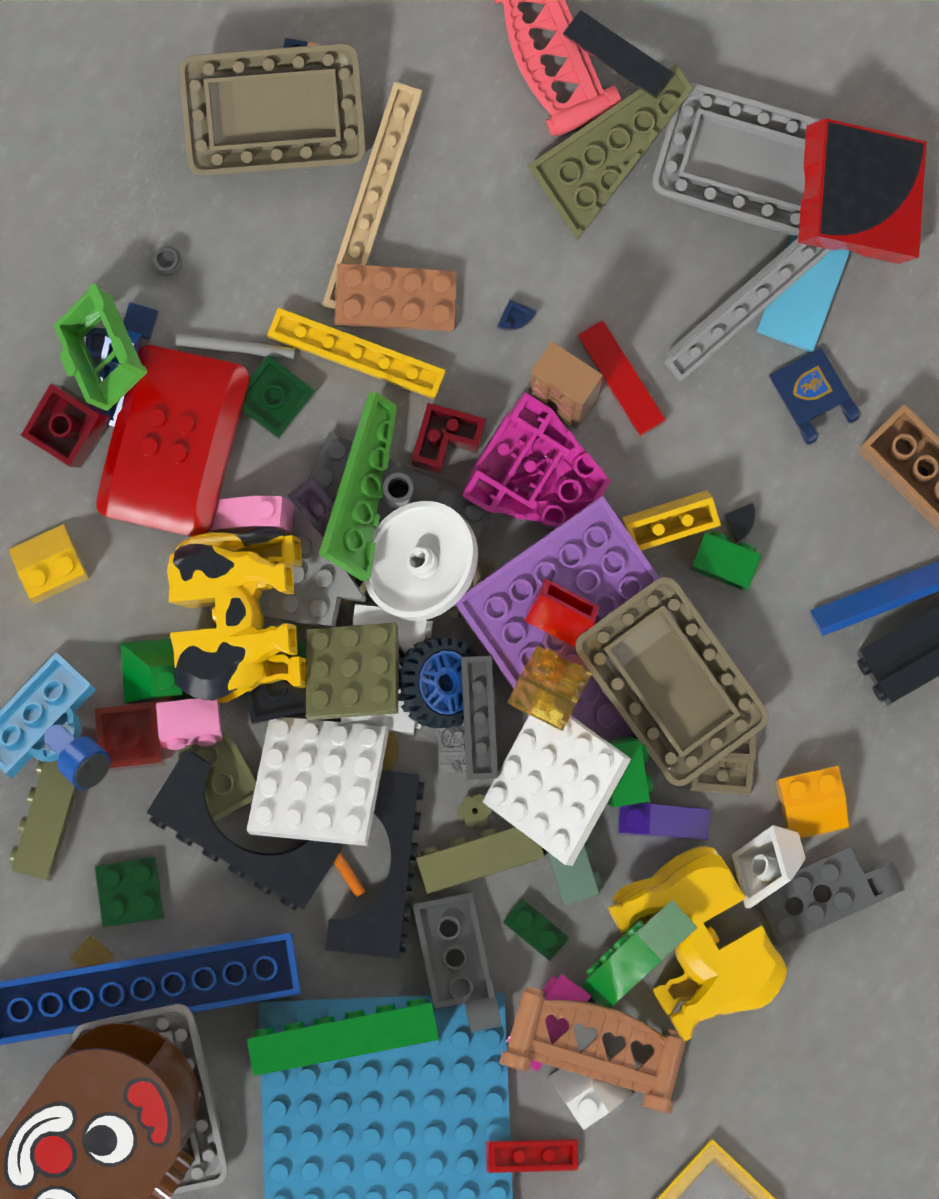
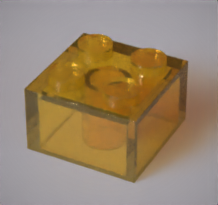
(549, 688)

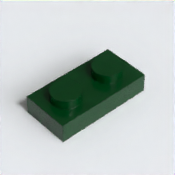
(535, 930)

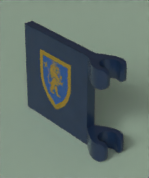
(811, 389)

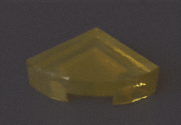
(391, 753)
(92, 953)

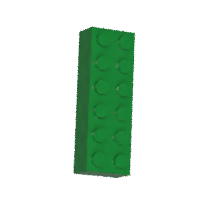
(342, 1039)

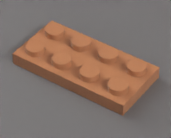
(395, 297)

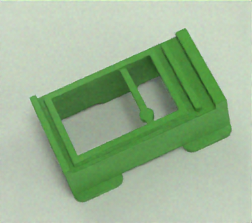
(76, 359)

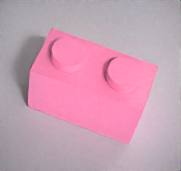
(189, 723)

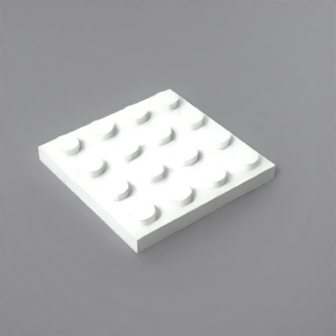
(318, 780)
(556, 784)

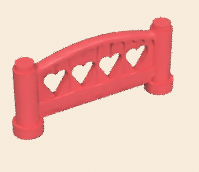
(589, 98)

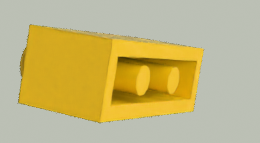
(672, 520)

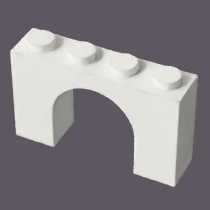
(408, 634)

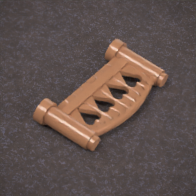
(532, 1042)

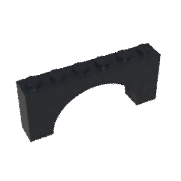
(184, 809)
(380, 925)

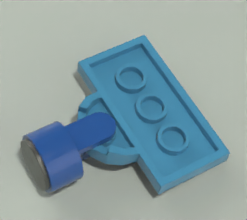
(45, 726)

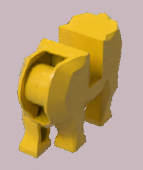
(714, 980)

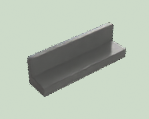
(479, 717)

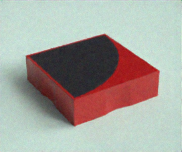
(862, 191)

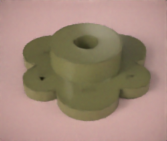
(465, 811)

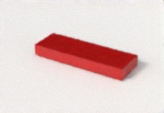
(531, 1155)

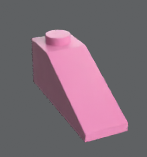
(253, 513)

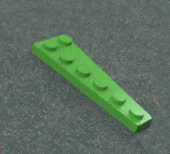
(355, 508)

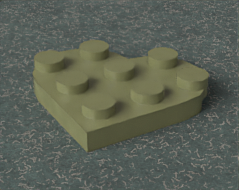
(229, 781)

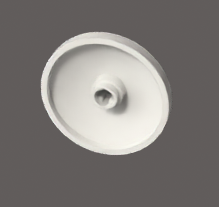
(422, 561)

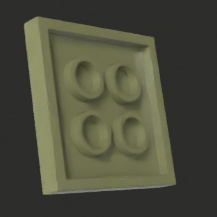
(352, 671)

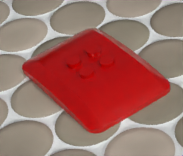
(173, 442)

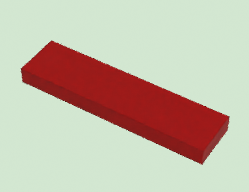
(621, 378)

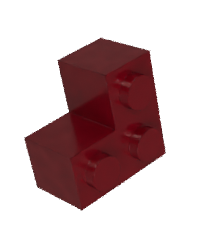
(445, 428)

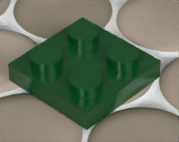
(275, 397)
(129, 892)

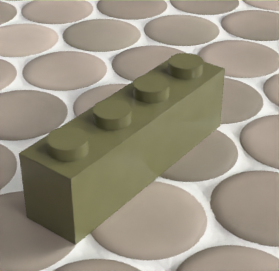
(45, 824)
(477, 858)

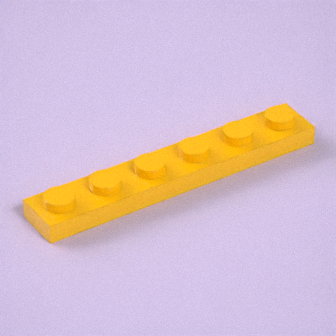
(356, 353)

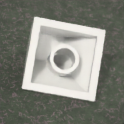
(767, 863)
(588, 1097)

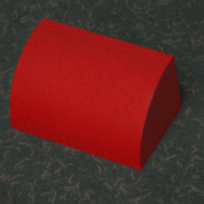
(561, 612)

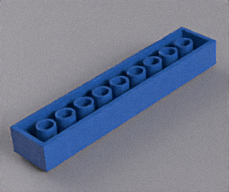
(194, 977)

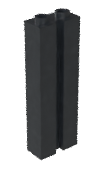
(903, 658)

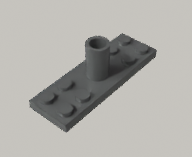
(420, 487)

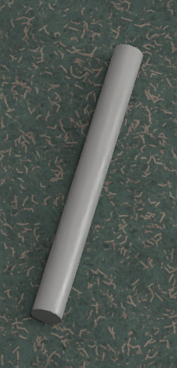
(235, 346)

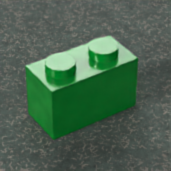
(726, 561)

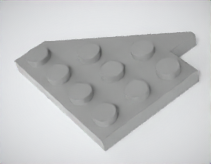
(317, 584)

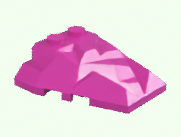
(534, 468)

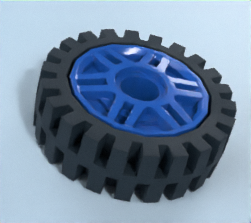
(420, 682)

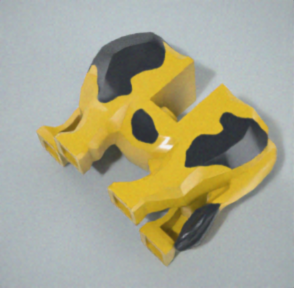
(231, 576)

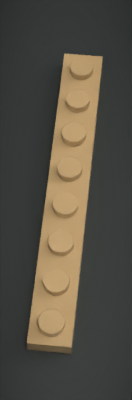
(377, 181)

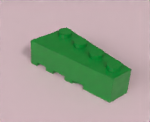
(637, 955)

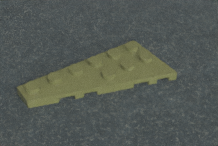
(597, 159)

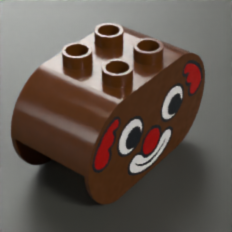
(105, 1121)

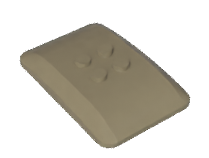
(272, 109)
(671, 681)

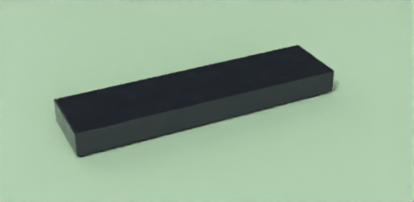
(618, 54)

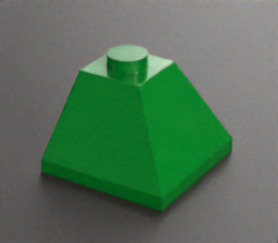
(149, 671)

